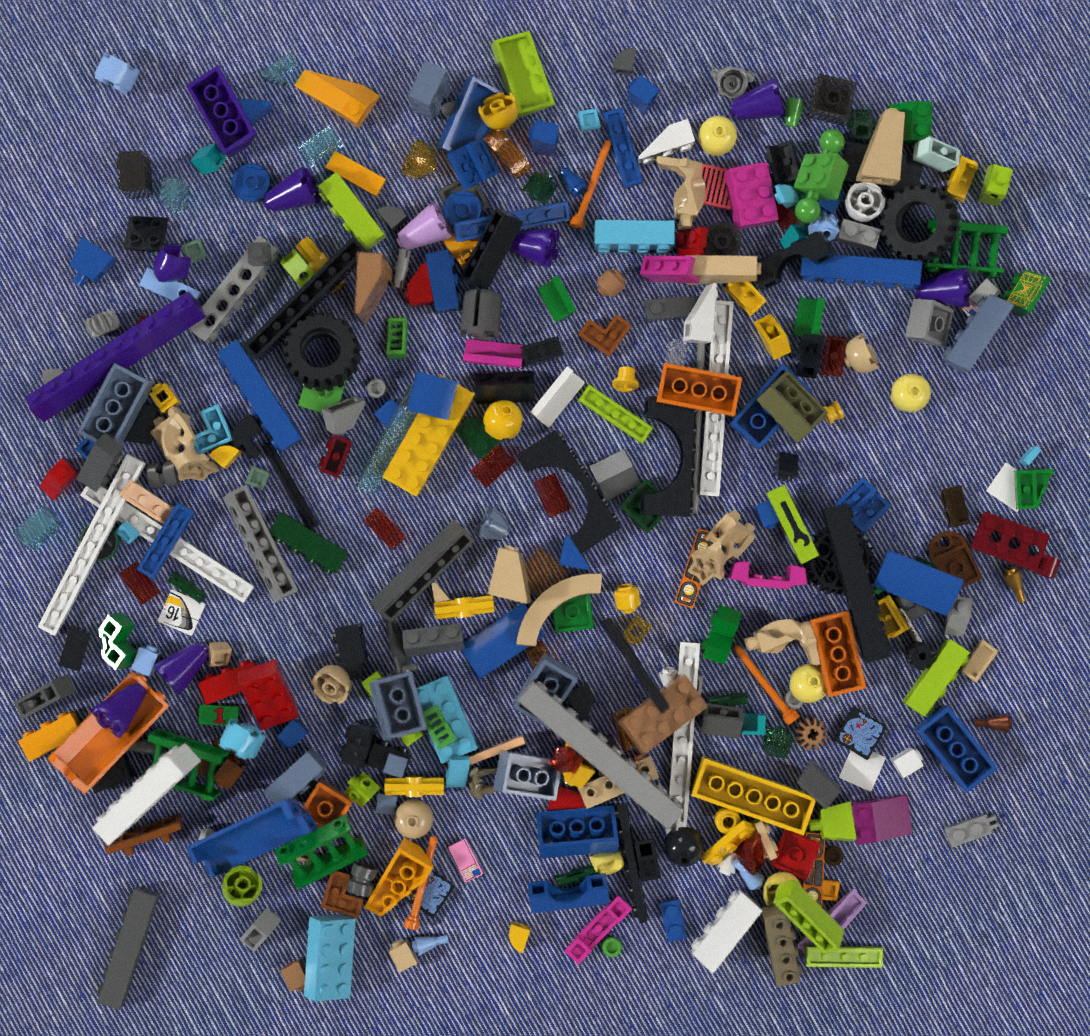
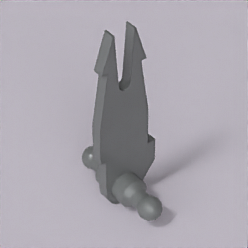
(397, 649)

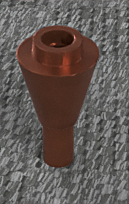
(999, 723)

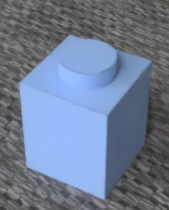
(146, 659)

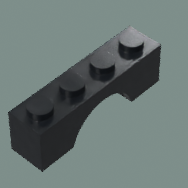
(815, 248)
(581, 700)

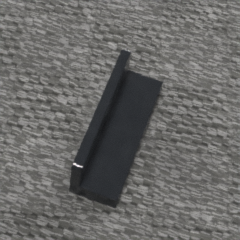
(505, 386)

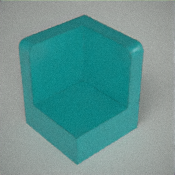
(208, 159)
(794, 233)
(753, 724)

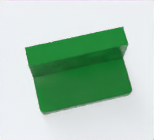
(557, 299)
(809, 316)

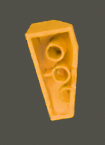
(340, 96)
(403, 874)

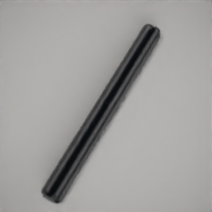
(636, 665)

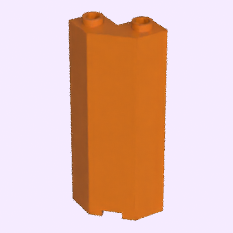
(93, 750)

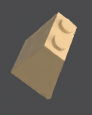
(510, 576)

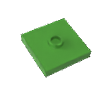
(317, 400)

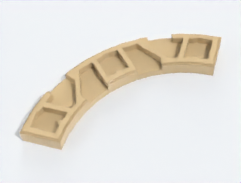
(550, 600)

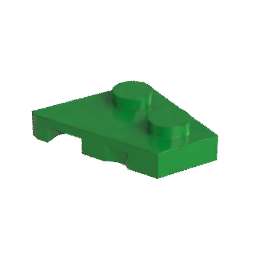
(1030, 487)

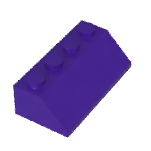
(222, 111)

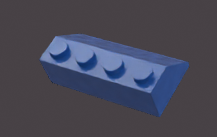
(596, 835)

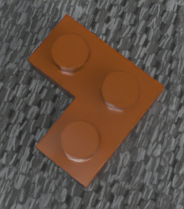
(605, 339)
(336, 897)

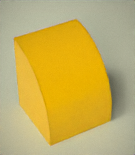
(225, 455)
(518, 935)

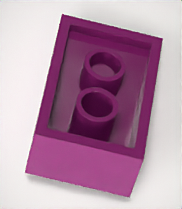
(881, 819)

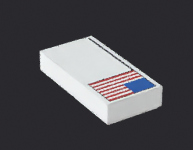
(984, 289)

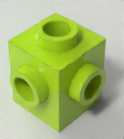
(361, 789)

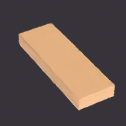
(146, 501)
(494, 750)

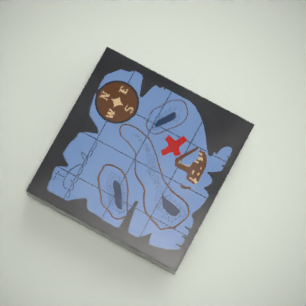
(860, 733)
(435, 893)

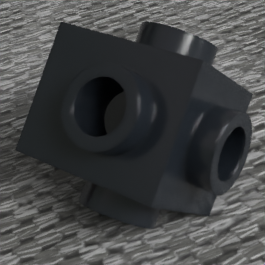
(913, 652)

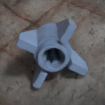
(492, 525)

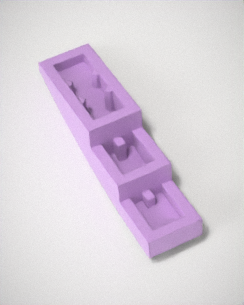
(842, 912)

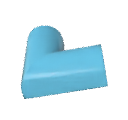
(217, 433)

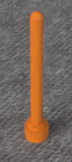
(578, 221)
(788, 714)
(412, 921)

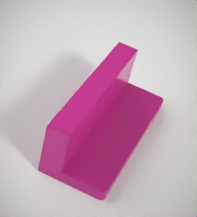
(669, 269)
(493, 353)

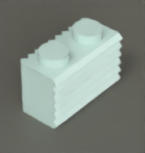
(936, 154)

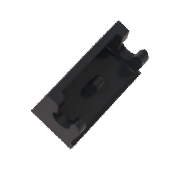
(541, 351)
(74, 648)

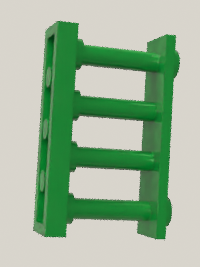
(975, 231)
(212, 754)
(327, 863)

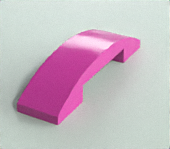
(597, 928)

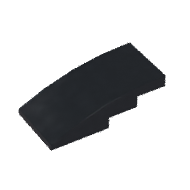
(854, 156)

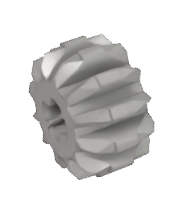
(102, 324)

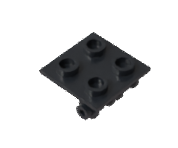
(145, 233)

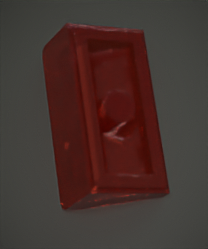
(785, 216)
(834, 356)
(492, 466)
(551, 495)
(139, 583)

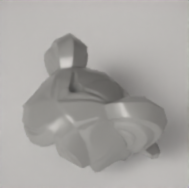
(735, 75)

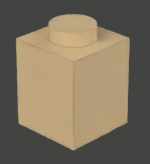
(403, 954)

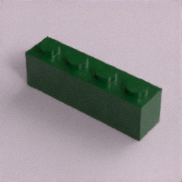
(309, 543)

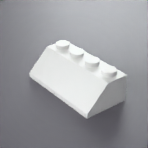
(726, 930)

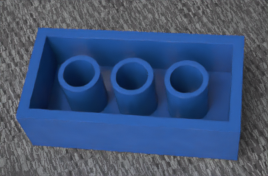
(754, 421)
(955, 748)

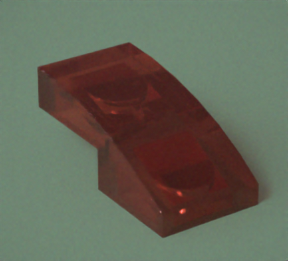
(385, 528)

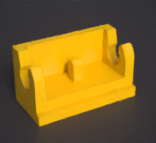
(961, 179)
(746, 296)
(891, 616)

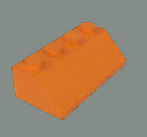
(699, 389)
(838, 653)

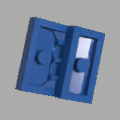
(473, 163)
(432, 395)
(866, 504)

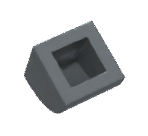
(624, 62)
(392, 216)

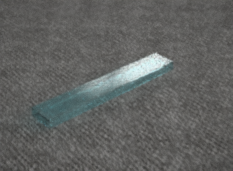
(387, 446)

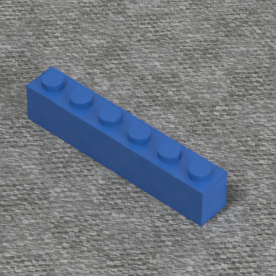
(864, 270)
(260, 396)

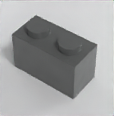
(722, 721)

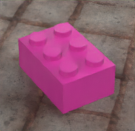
(751, 196)

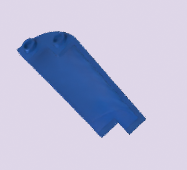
(252, 837)

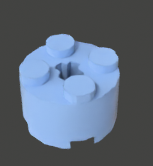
(117, 72)

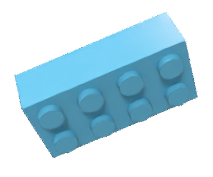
(633, 236)
(444, 695)
(329, 957)

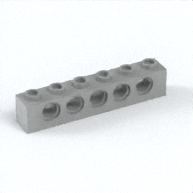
(223, 294)
(260, 544)

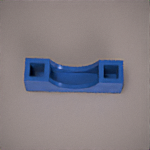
(590, 892)

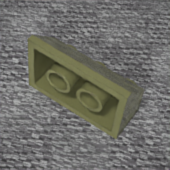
(792, 406)

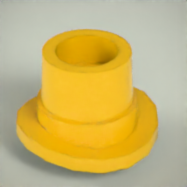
(626, 380)

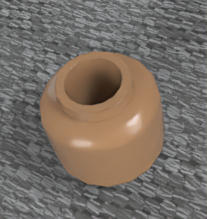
(611, 283)

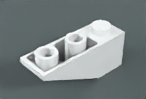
(673, 138)
(700, 321)

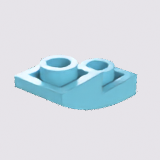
(787, 195)
(457, 771)

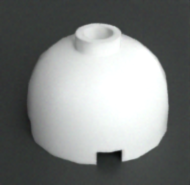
(864, 201)

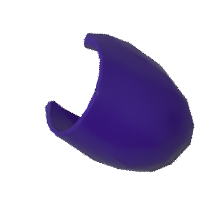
(169, 266)

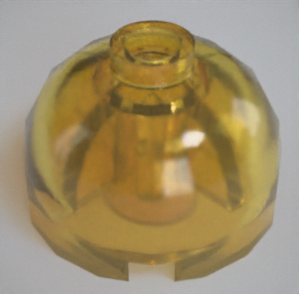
(419, 161)

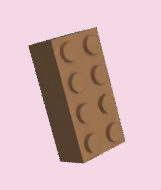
(649, 727)

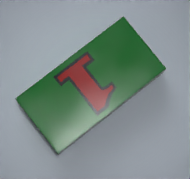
(217, 714)

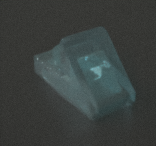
(275, 72)

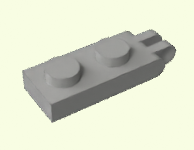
(970, 829)

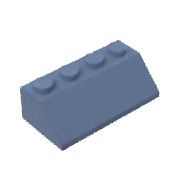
(977, 333)
(116, 405)

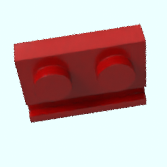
(691, 241)

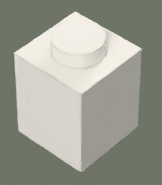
(907, 762)

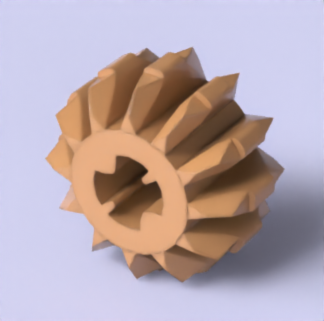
(816, 727)

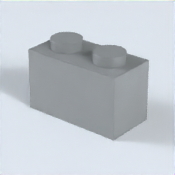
(858, 235)

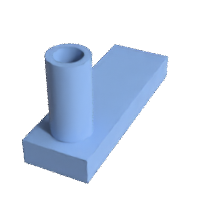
(169, 290)

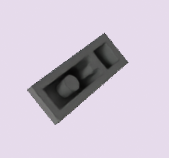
(668, 308)
(44, 696)

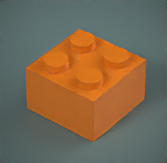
(327, 803)

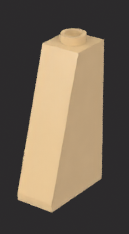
(884, 152)
(725, 269)

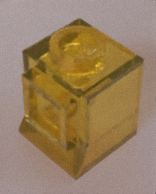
(636, 620)

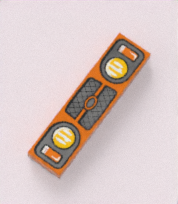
(690, 583)
(814, 885)

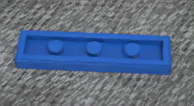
(622, 148)
(165, 540)

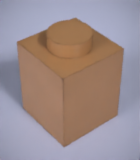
(294, 975)

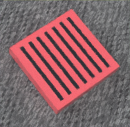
(716, 188)

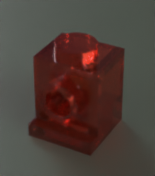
(566, 760)

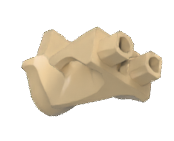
(691, 194)
(169, 436)
(723, 548)
(777, 634)

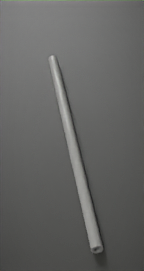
(697, 438)

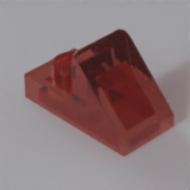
(751, 853)

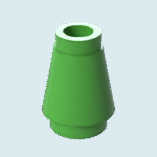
(793, 111)

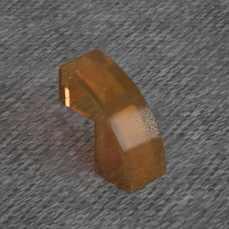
(507, 152)

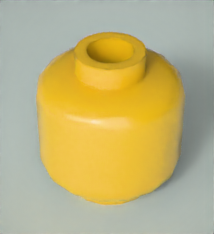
(627, 598)
(724, 814)

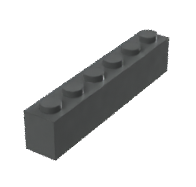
(422, 571)
(128, 947)

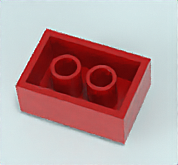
(268, 694)

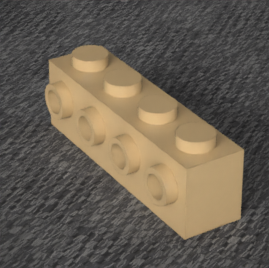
(604, 789)

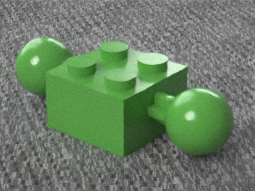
(820, 176)

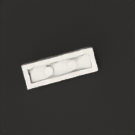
(557, 397)

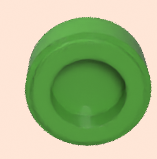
(611, 946)

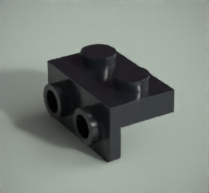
(783, 162)

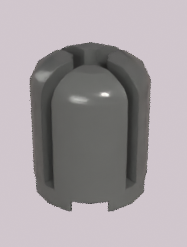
(481, 314)

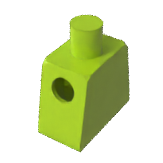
(995, 182)
(295, 266)
(835, 823)

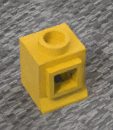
(169, 402)

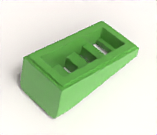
(397, 354)
(440, 744)

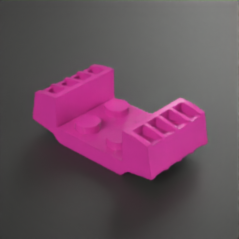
(793, 576)

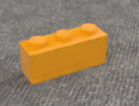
(49, 736)

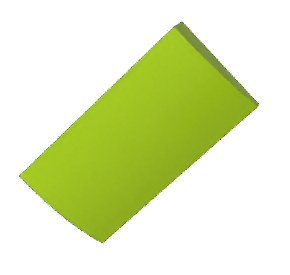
(523, 72)

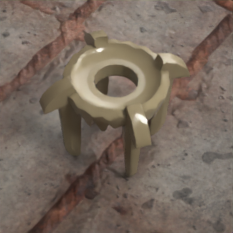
(476, 787)

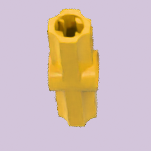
(314, 256)
(464, 607)
(414, 786)

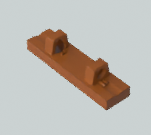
(161, 828)

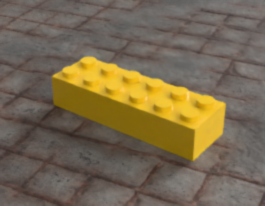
(425, 445)
(752, 795)

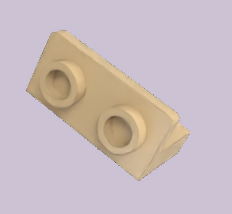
(769, 847)

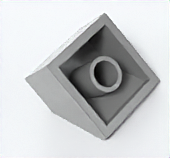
(929, 322)

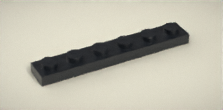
(632, 871)

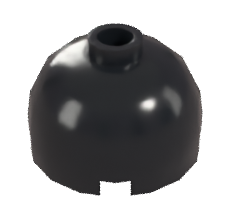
(684, 846)

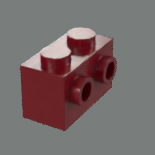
(336, 456)

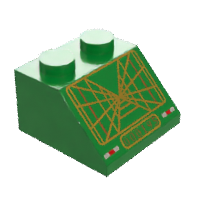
(1025, 291)

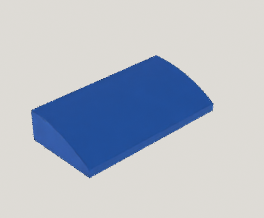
(465, 121)
(917, 582)
(496, 642)

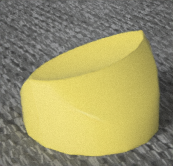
(607, 862)

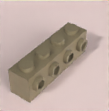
(781, 947)

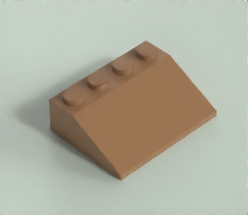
(371, 284)

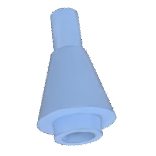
(752, 881)
(424, 944)

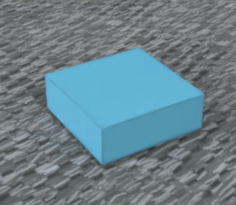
(589, 120)
(1029, 456)
(127, 532)

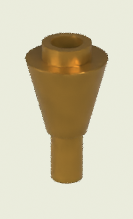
(1014, 579)

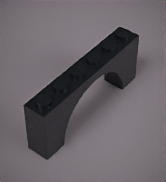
(553, 453)
(676, 497)

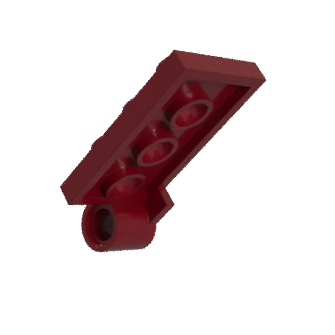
(1040, 564)

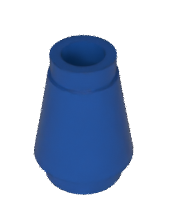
(573, 182)

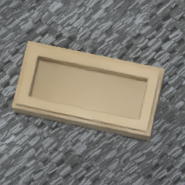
(979, 660)

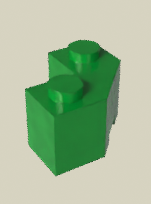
(721, 634)
(116, 649)

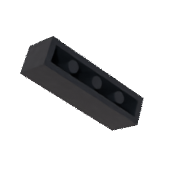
(491, 248)

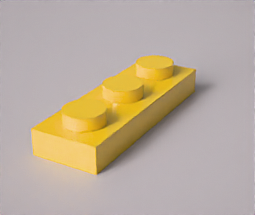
(728, 843)

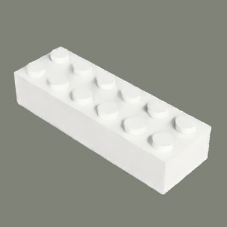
(145, 793)

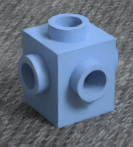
(827, 224)

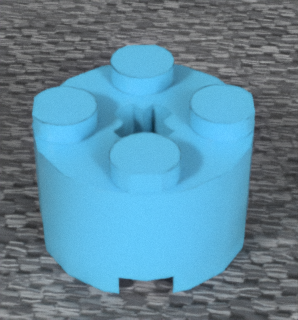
(242, 738)

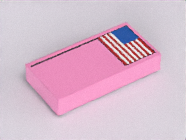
(465, 860)

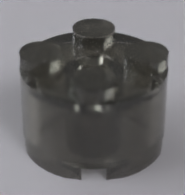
(722, 232)

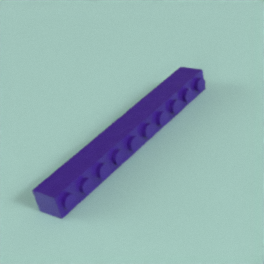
(123, 350)

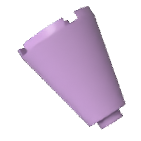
(425, 229)

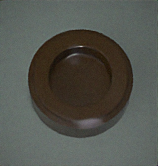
(833, 855)

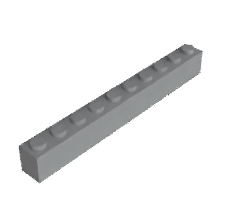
(600, 754)

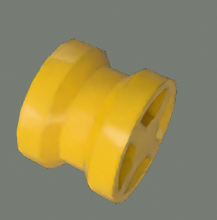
(834, 412)

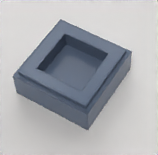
(395, 765)
(386, 804)

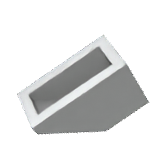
(343, 415)
(958, 617)
(260, 929)

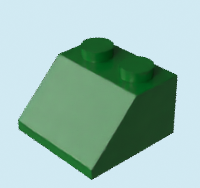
(917, 120)

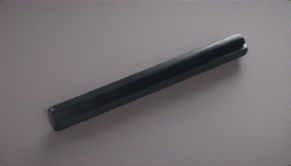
(290, 485)

